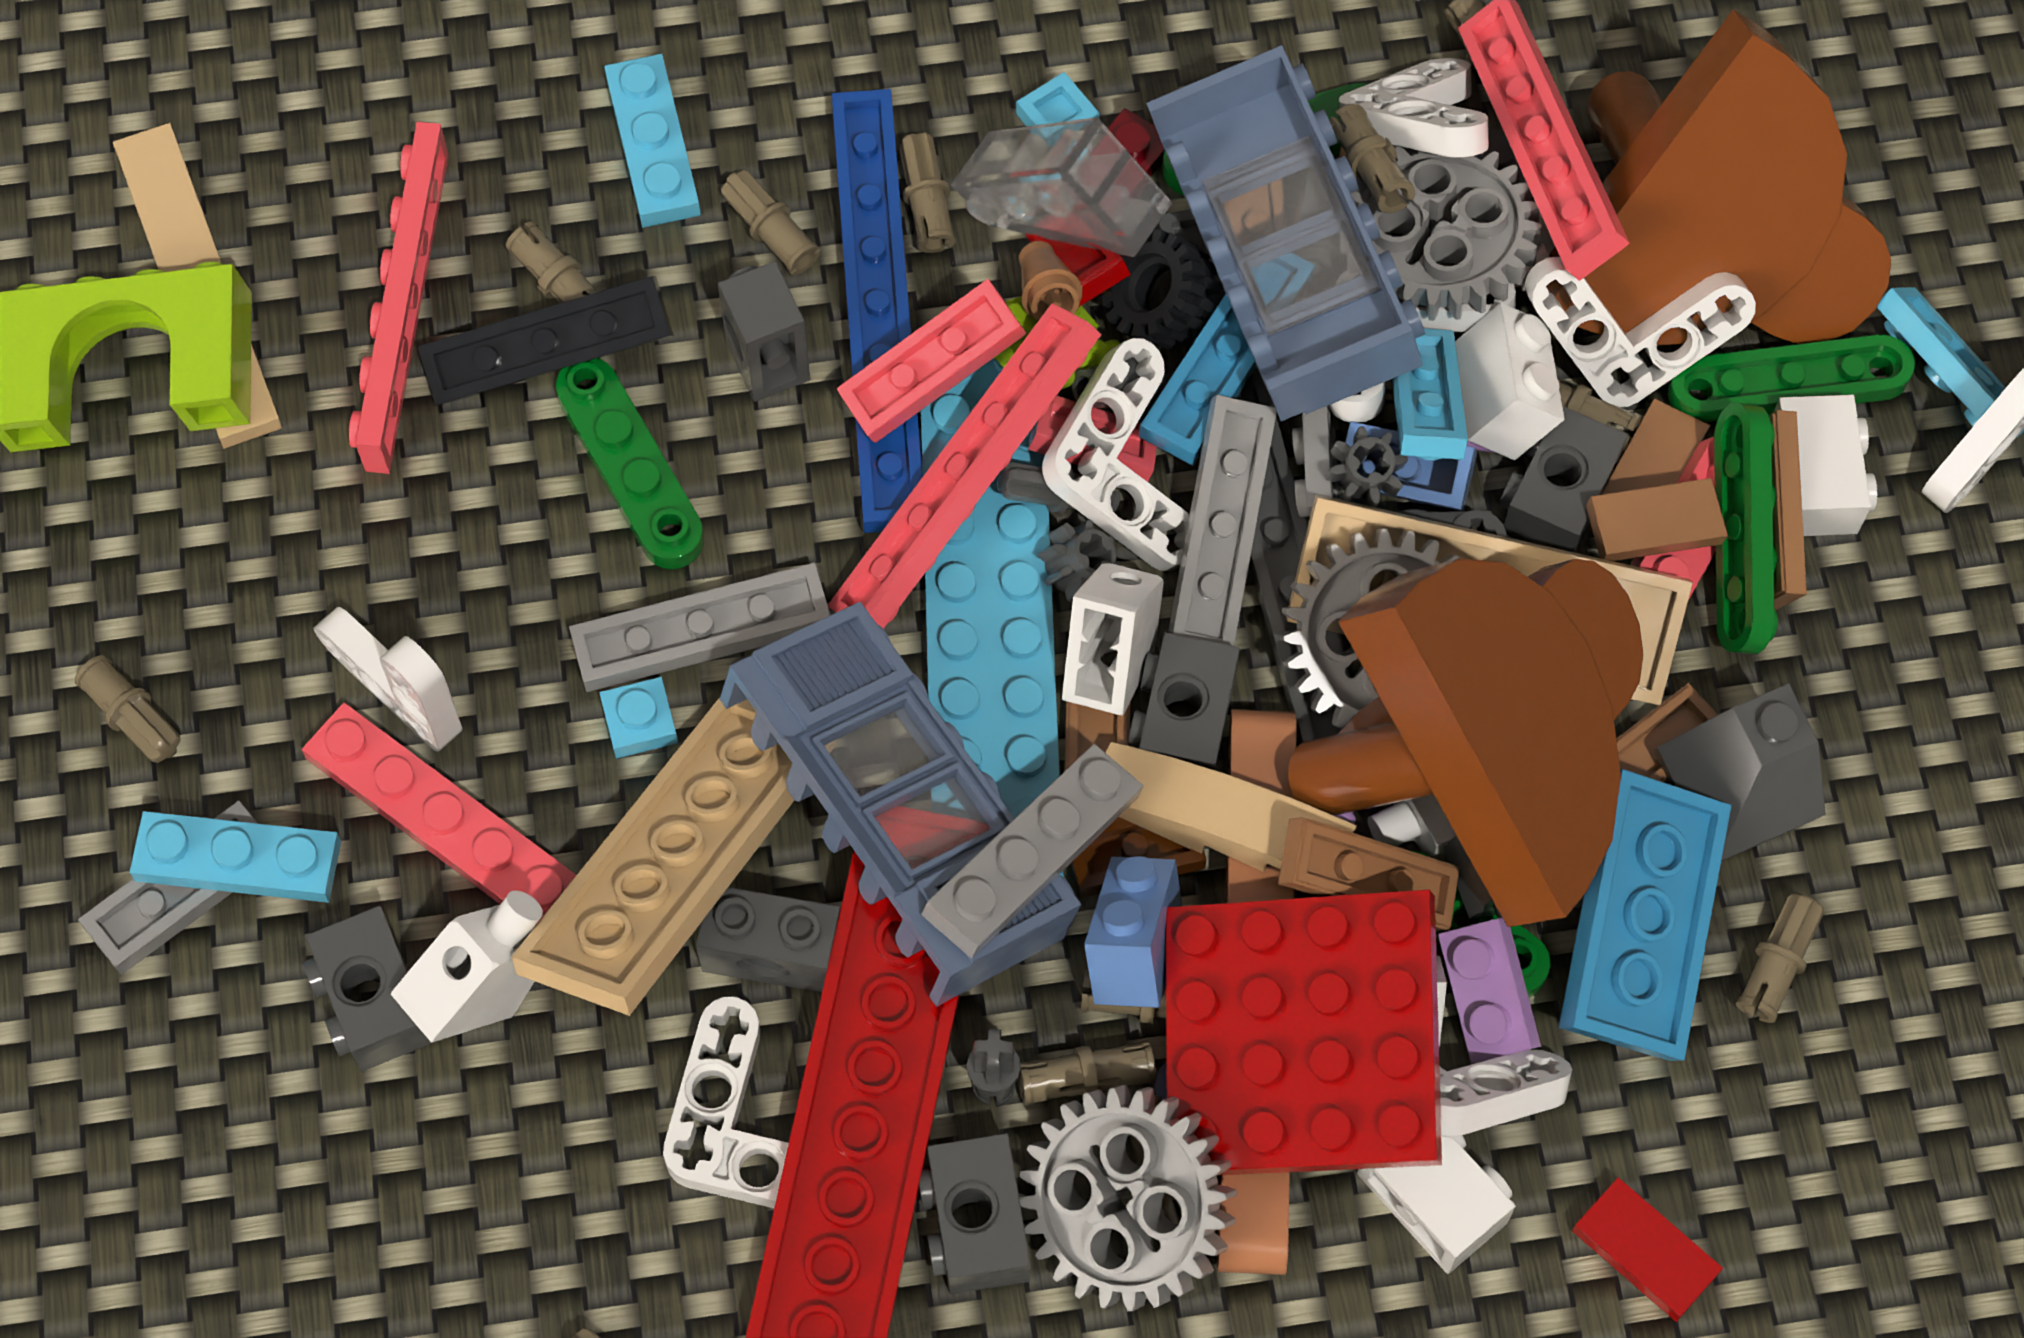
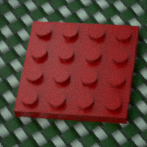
(1307, 1030)

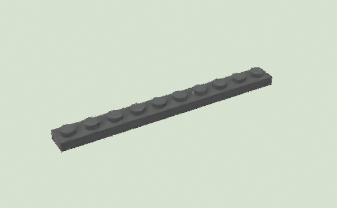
(1277, 534)

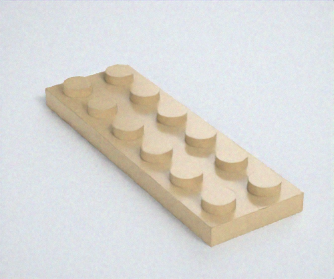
(1655, 596)
(661, 866)

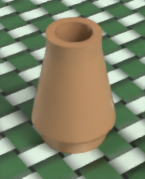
(1047, 281)

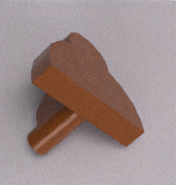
(1735, 180)
(1499, 708)

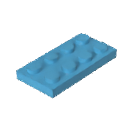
(1647, 920)

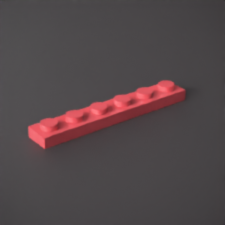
(1543, 138)
(396, 317)
(968, 465)
(434, 810)

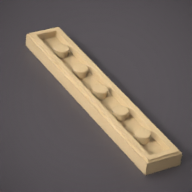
(183, 240)

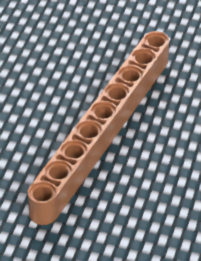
(1260, 755)

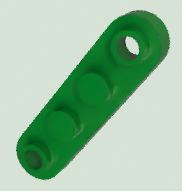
(1794, 371)
(630, 464)
(1747, 555)

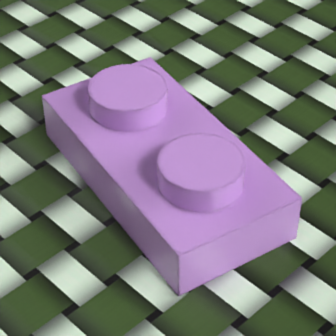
(1489, 990)

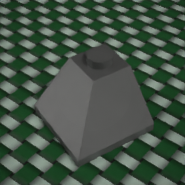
(1757, 761)

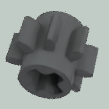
(1352, 457)
(1076, 556)

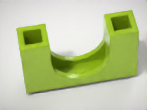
(53, 328)

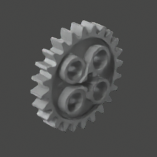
(1483, 253)
(1330, 598)
(1172, 1164)

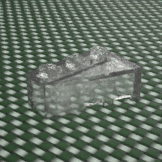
(1063, 185)

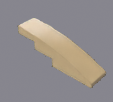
(1212, 808)

